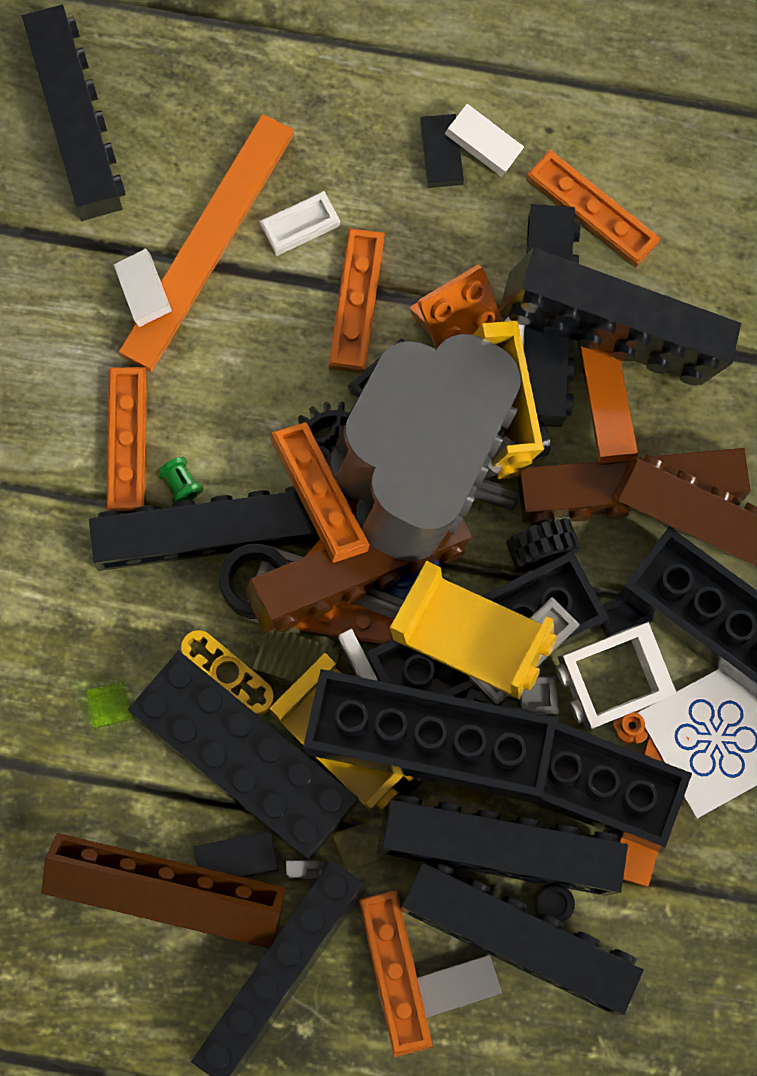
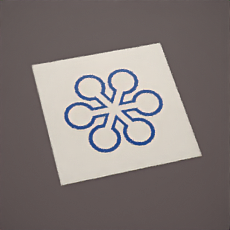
(722, 738)

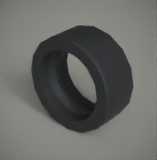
(234, 562)

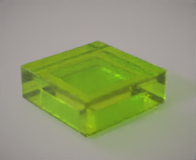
(109, 705)

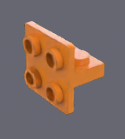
(457, 306)

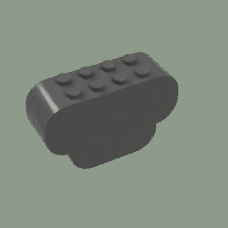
(424, 440)

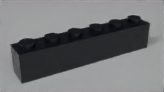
(72, 112)
(546, 356)
(199, 529)
(280, 972)

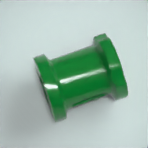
(179, 480)

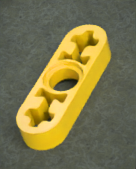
(213, 647)

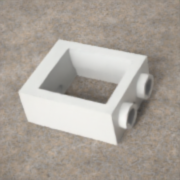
(651, 663)

